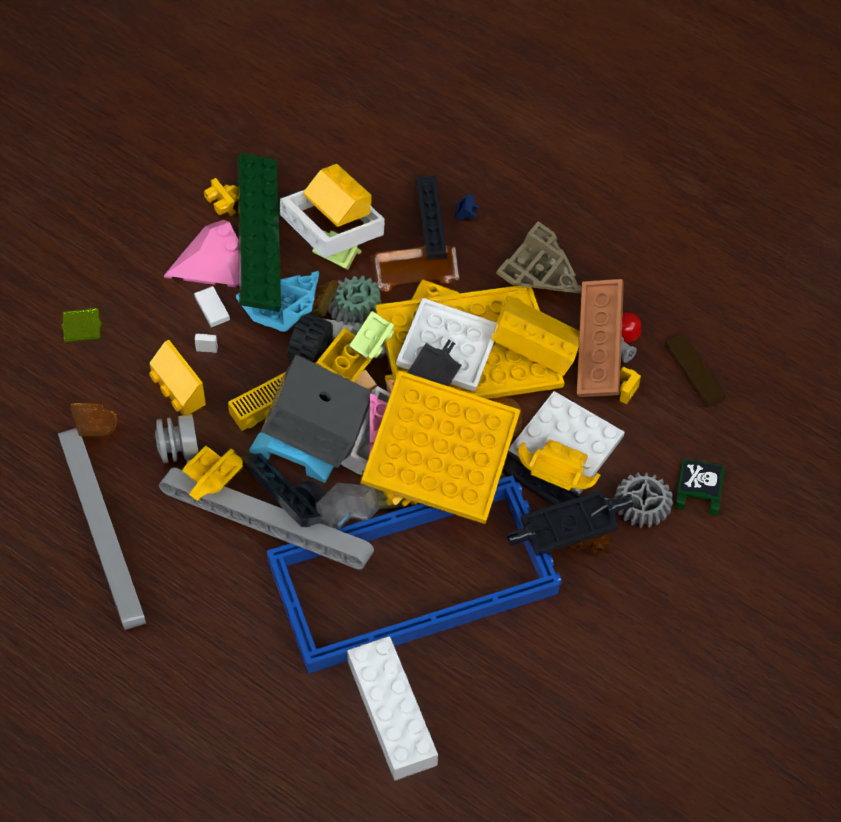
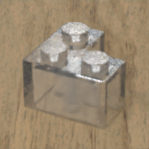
(347, 502)

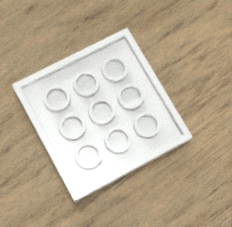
(437, 324)
(573, 427)

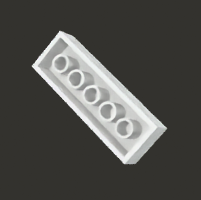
(392, 708)

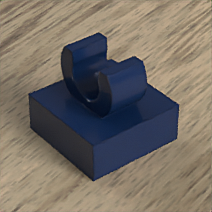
(466, 207)

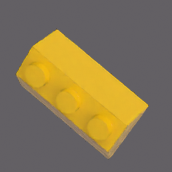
(338, 195)
(343, 359)
(177, 379)

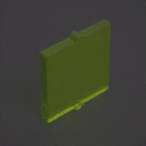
(81, 325)

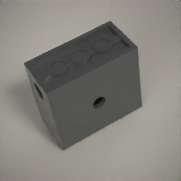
(316, 411)

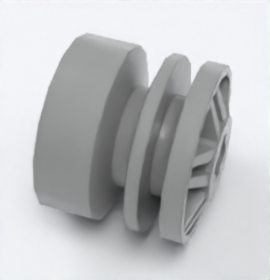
(176, 438)

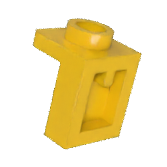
(630, 384)

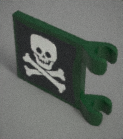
(700, 481)

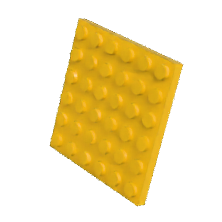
(441, 447)

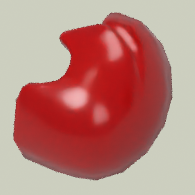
(630, 327)

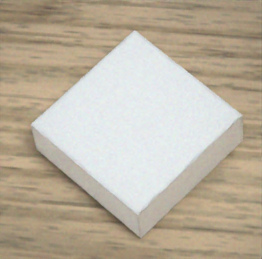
(206, 343)

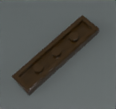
(695, 370)

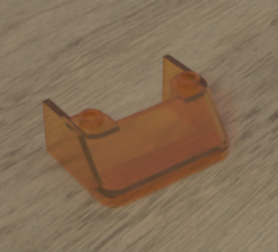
(412, 266)

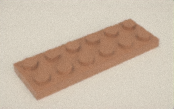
(600, 338)

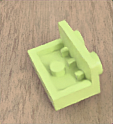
(371, 336)

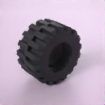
(310, 338)

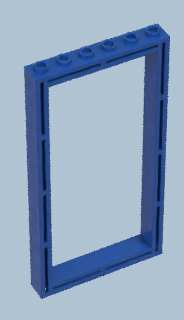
(425, 625)

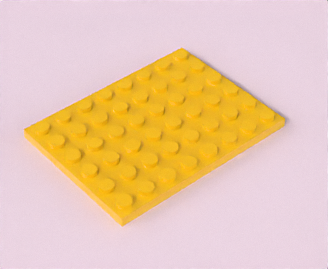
(505, 370)

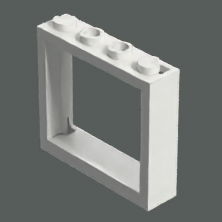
(291, 211)

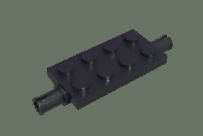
(569, 522)

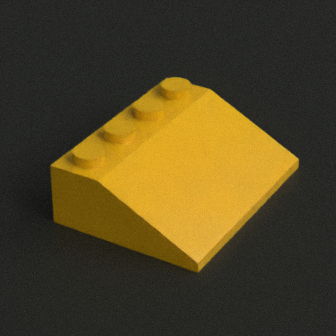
(536, 335)

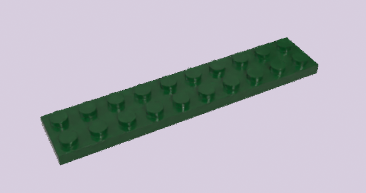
(258, 233)

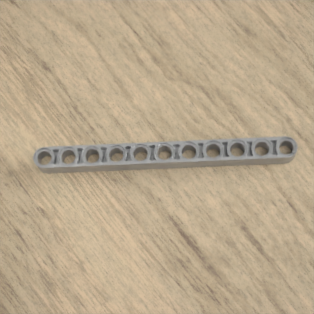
(271, 520)
(102, 530)

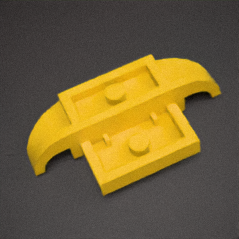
(558, 465)
(212, 471)

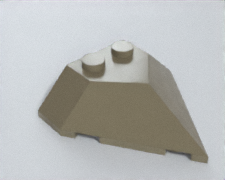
(540, 263)

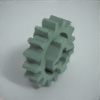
(358, 296)

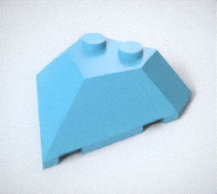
(296, 301)
(314, 467)

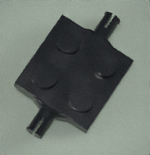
(436, 364)

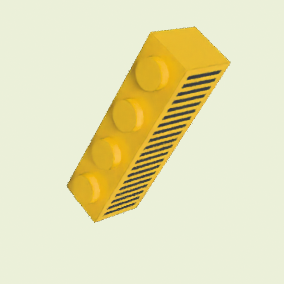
(254, 404)

